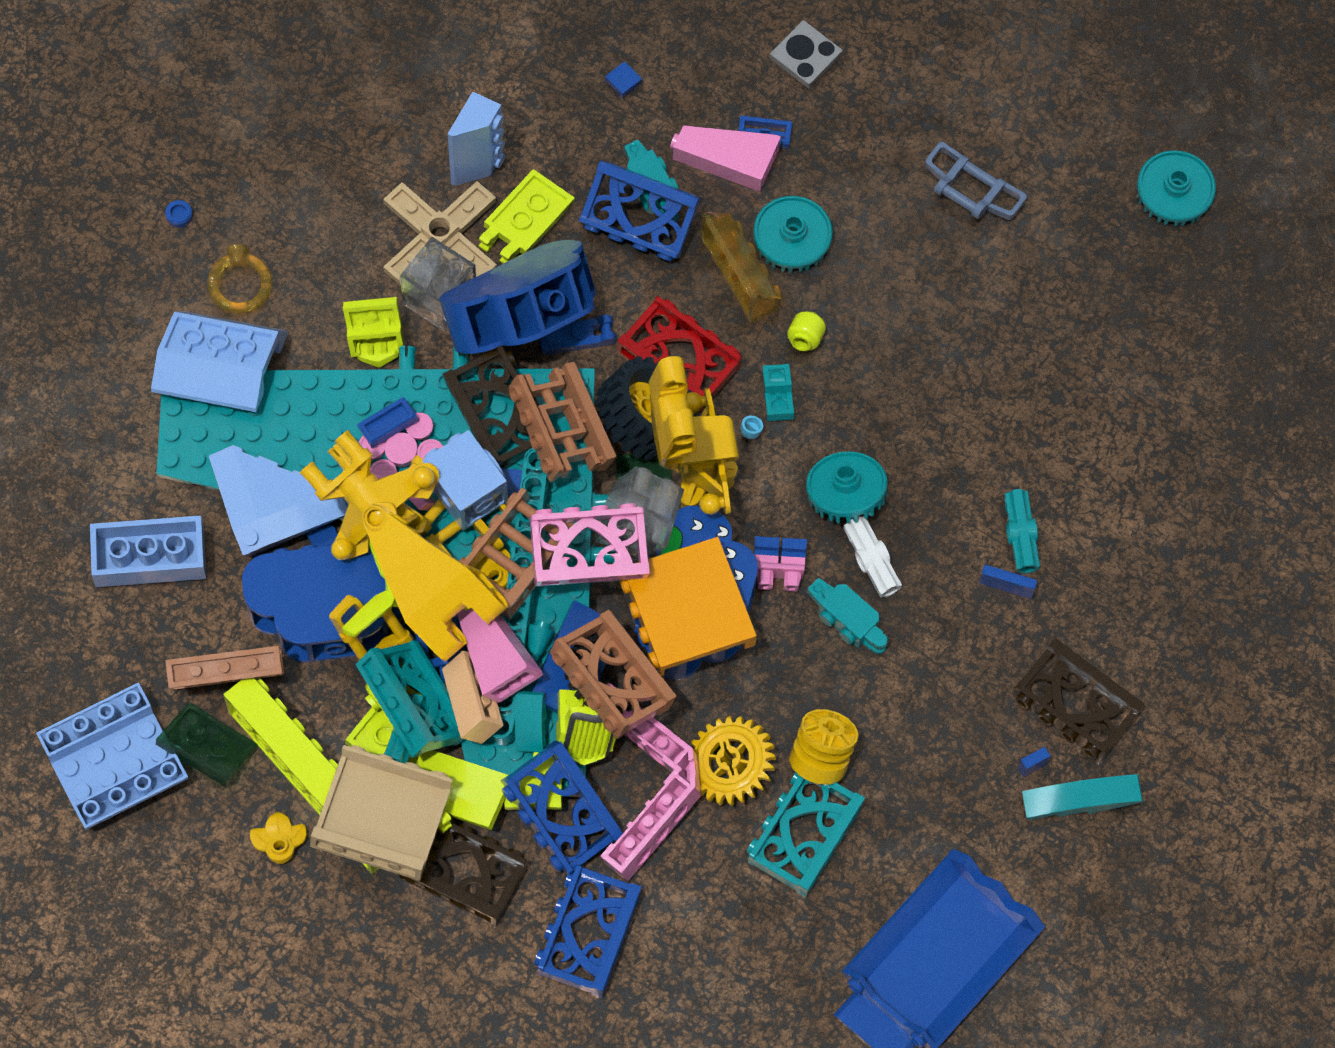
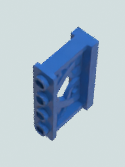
(674, 199)
(598, 817)
(601, 967)

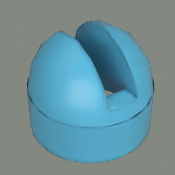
(753, 427)

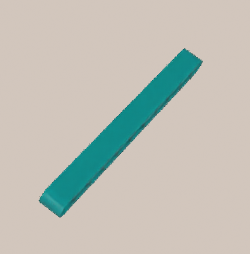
(530, 476)

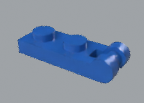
(579, 336)

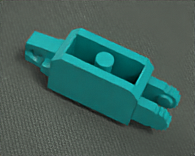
(651, 166)
(849, 615)

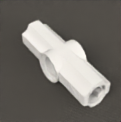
(872, 557)

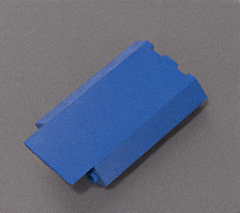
(935, 957)

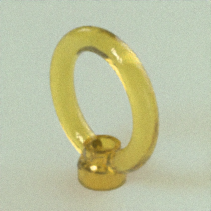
(238, 256)

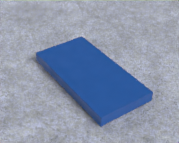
(553, 675)

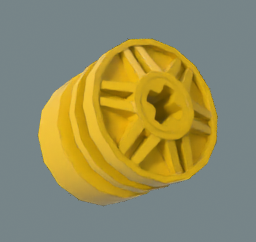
(823, 746)

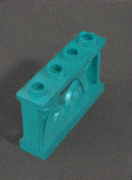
(389, 689)
(808, 868)

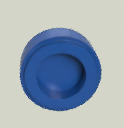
(178, 213)

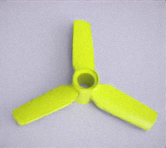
(372, 609)

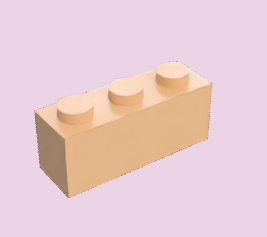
(474, 713)

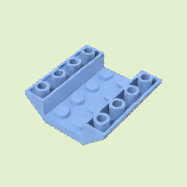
(215, 360)
(110, 756)

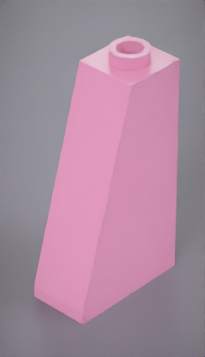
(727, 153)
(497, 656)

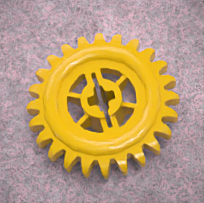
(745, 773)

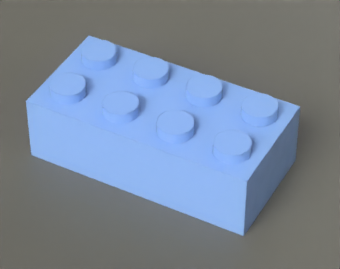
(147, 551)

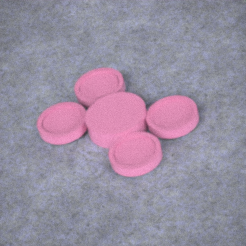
(402, 447)

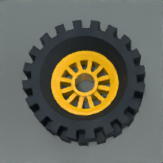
(627, 409)

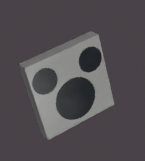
(806, 54)

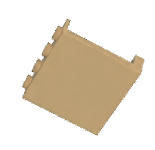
(382, 812)

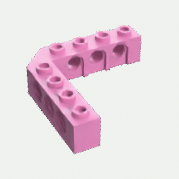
(667, 807)

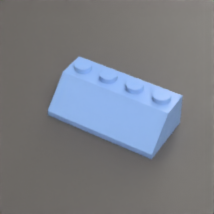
(476, 140)

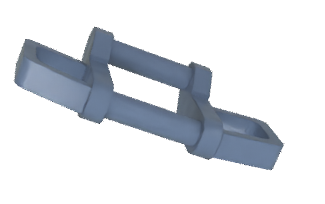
(963, 164)

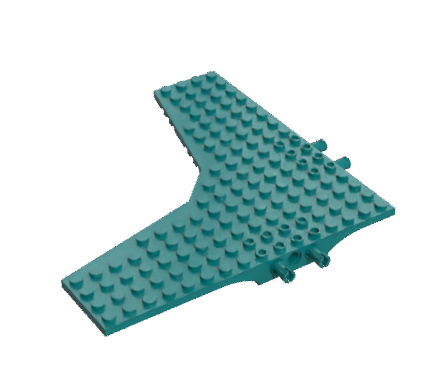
(312, 408)

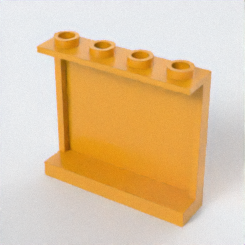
(689, 606)

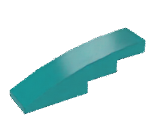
(1082, 796)

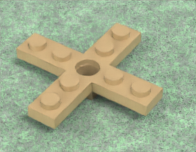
(424, 219)

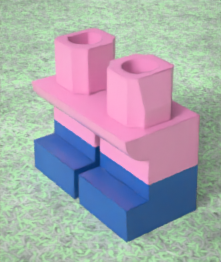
(790, 566)

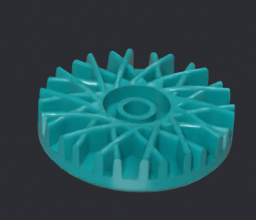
(1176, 187)
(792, 233)
(846, 486)

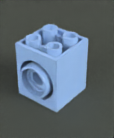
(469, 479)

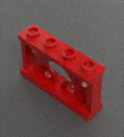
(688, 332)

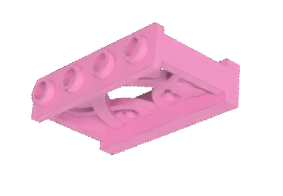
(561, 573)

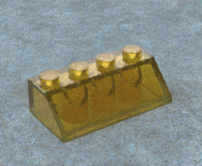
(739, 265)

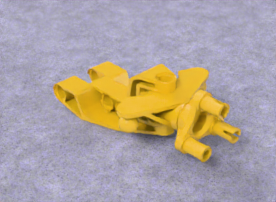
(697, 446)
(422, 577)

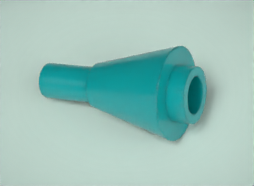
(538, 638)

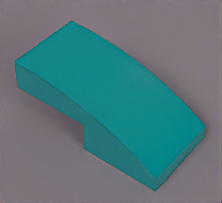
(778, 392)
(529, 721)

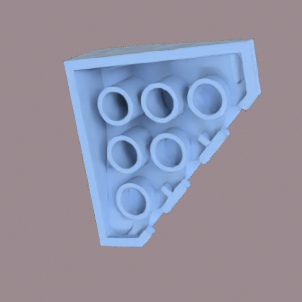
(267, 501)

